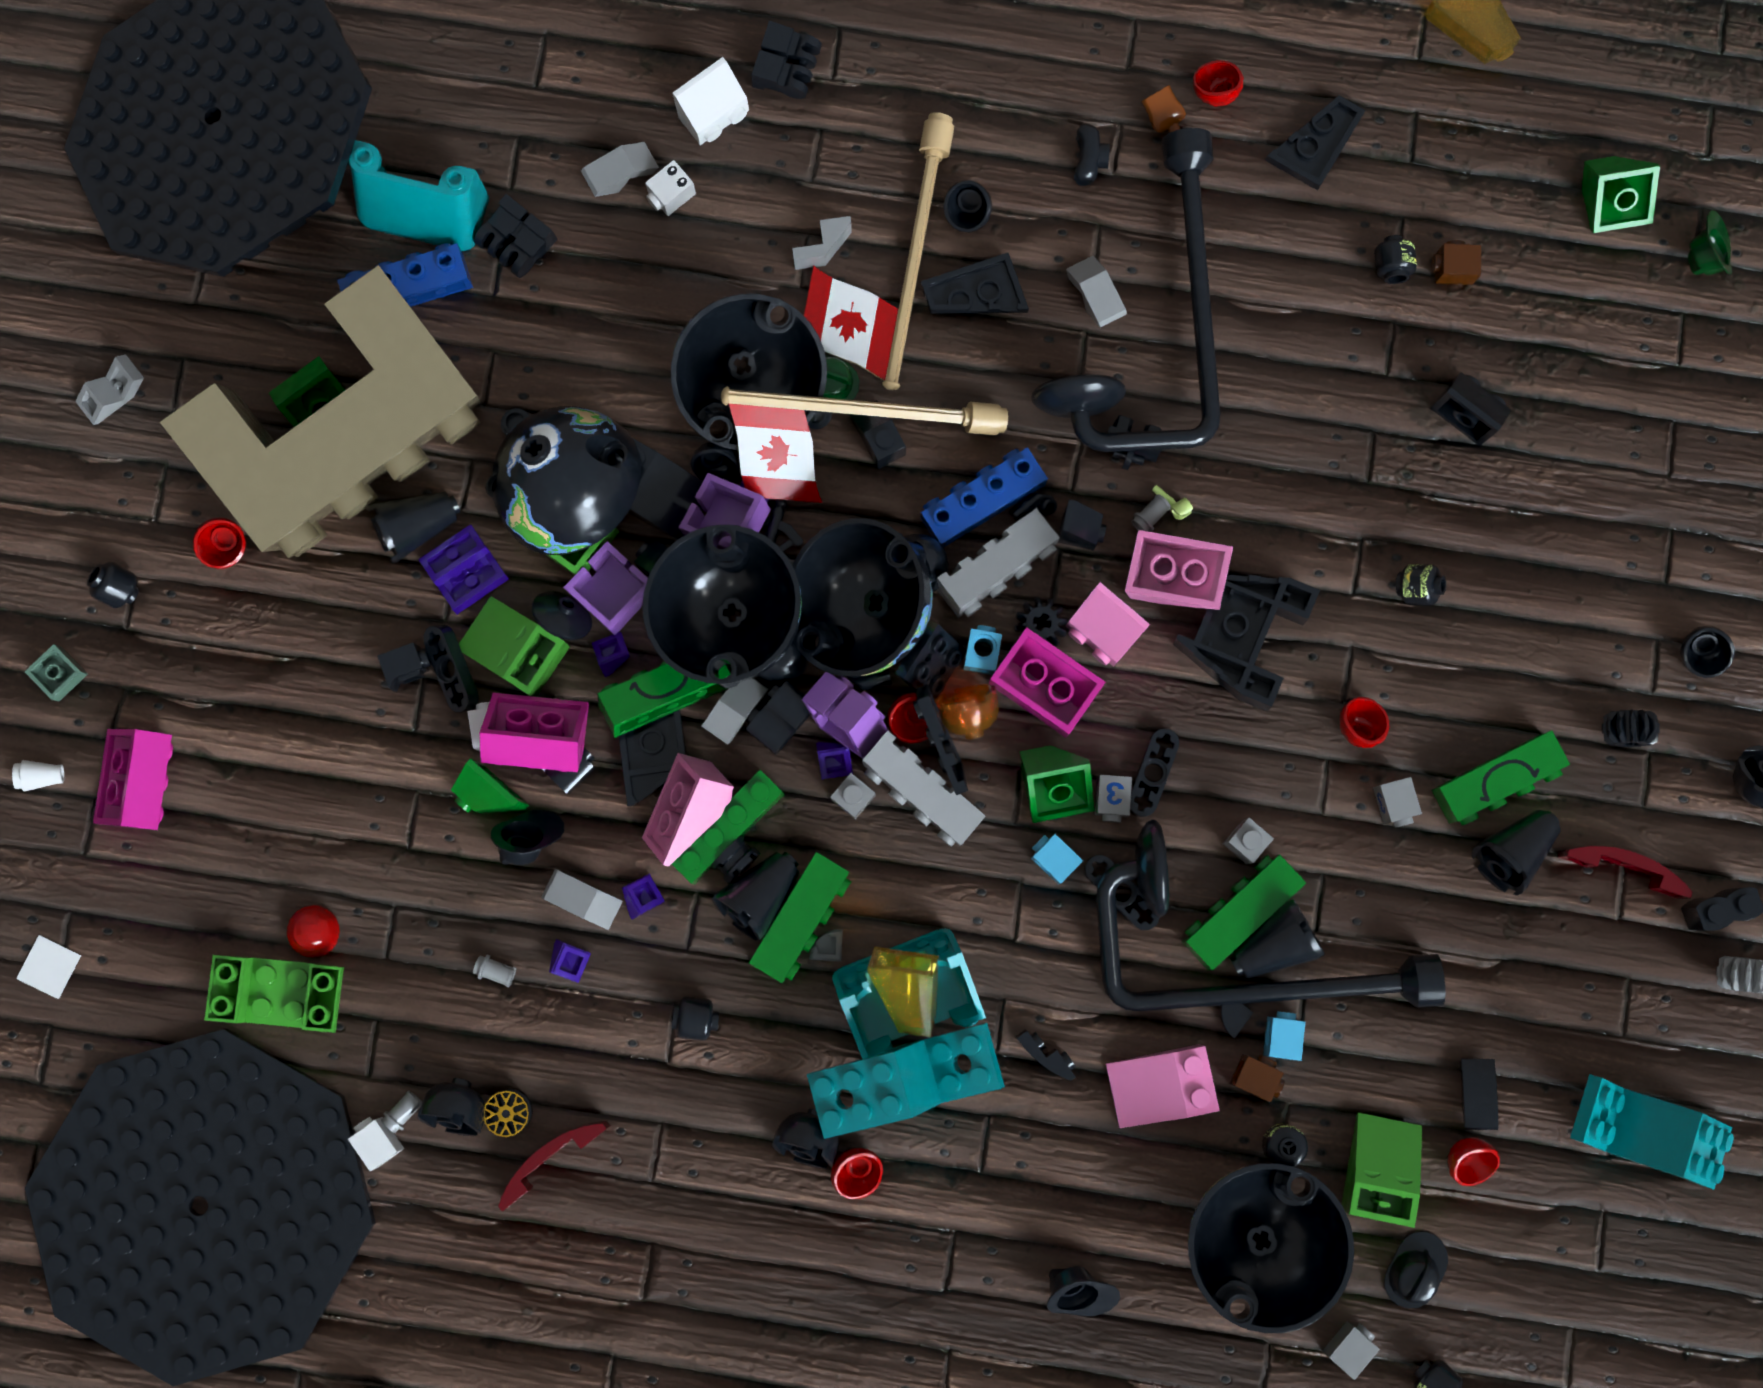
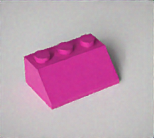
(1046, 682)
(534, 732)
(133, 778)

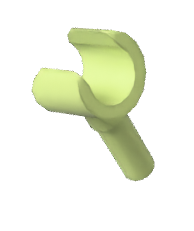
(1178, 509)

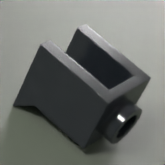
(404, 665)

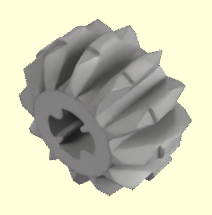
(1740, 974)

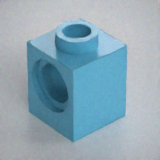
(977, 663)
(1055, 858)
(1284, 1036)

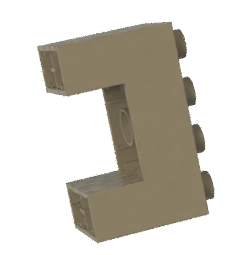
(337, 452)

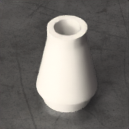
(34, 775)

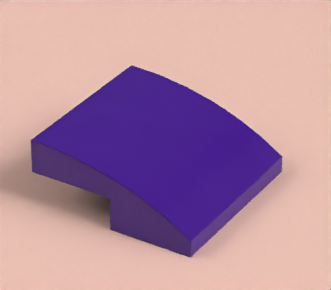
(463, 569)

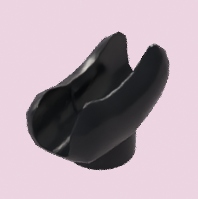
(1092, 155)

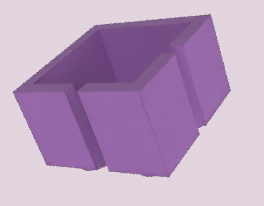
(725, 505)
(612, 592)
(845, 713)

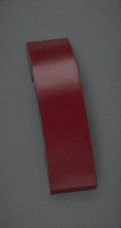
(1661, 880)
(520, 1185)

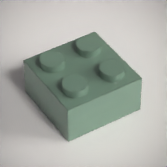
(56, 673)

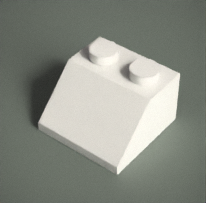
(711, 102)

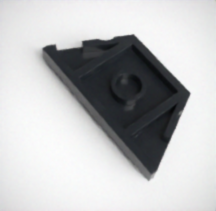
(649, 755)

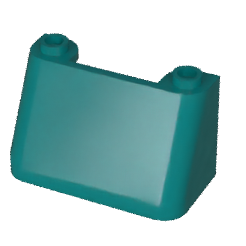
(416, 208)
(867, 1013)

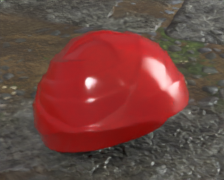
(1218, 82)
(219, 543)
(904, 720)
(1364, 722)
(313, 931)
(1472, 1161)
(856, 1173)

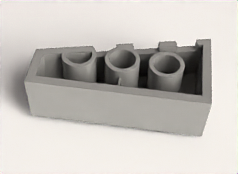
(997, 564)
(922, 790)

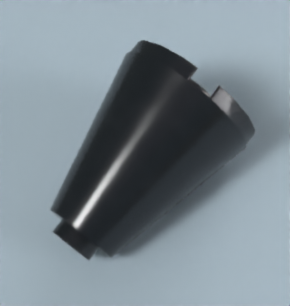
(412, 521)
(1516, 852)
(758, 894)
(1278, 943)

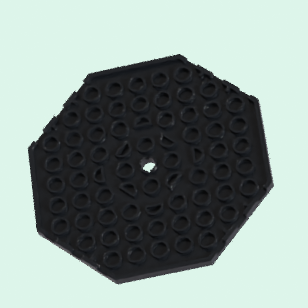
(219, 191)
(184, 1286)

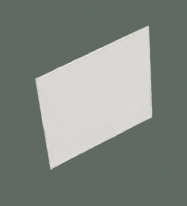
(48, 967)

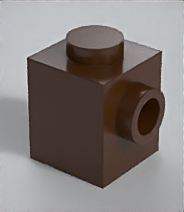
(1457, 263)
(1258, 1077)

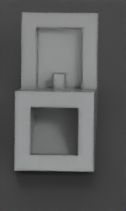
(615, 168)
(833, 235)
(1097, 290)
(107, 394)
(734, 709)
(581, 899)

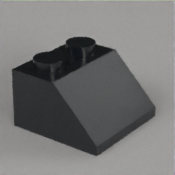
(1471, 408)

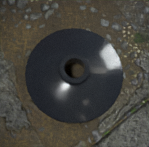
(561, 615)

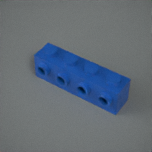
(424, 275)
(984, 497)

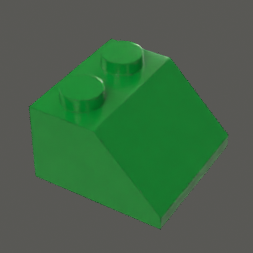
(306, 391)

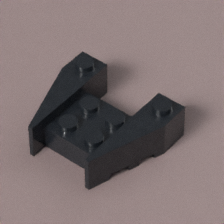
(1234, 634)

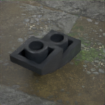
(1053, 1061)
(1479, 1094)

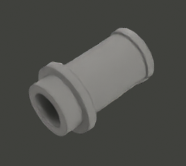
(1151, 514)
(494, 970)
(401, 1112)

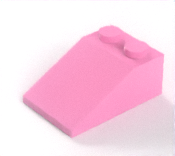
(1178, 571)
(1106, 625)
(686, 807)
(1162, 1086)

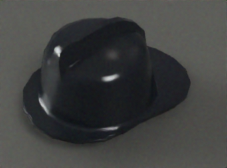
(526, 835)
(1416, 1270)
(1079, 1294)

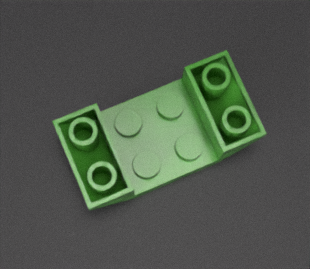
(274, 992)

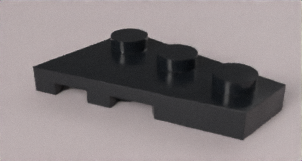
(1316, 146)
(977, 288)
(938, 735)

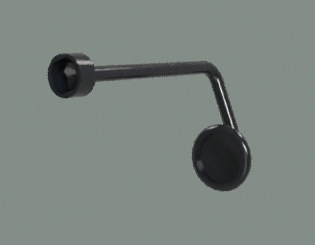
(1078, 397)
(1417, 980)

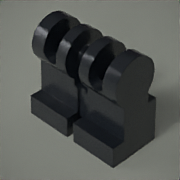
(772, 65)
(515, 222)

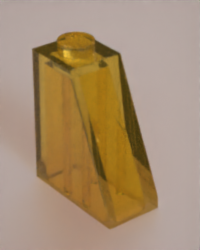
(1477, 26)
(907, 988)

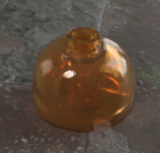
(969, 710)

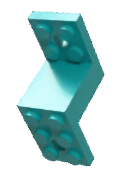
(905, 1081)
(1652, 1132)

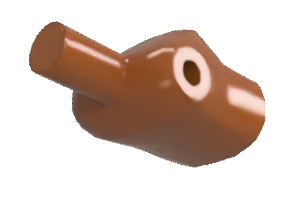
(1164, 110)

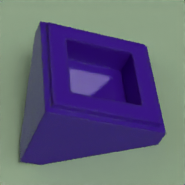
(610, 653)
(833, 760)
(641, 896)
(568, 961)

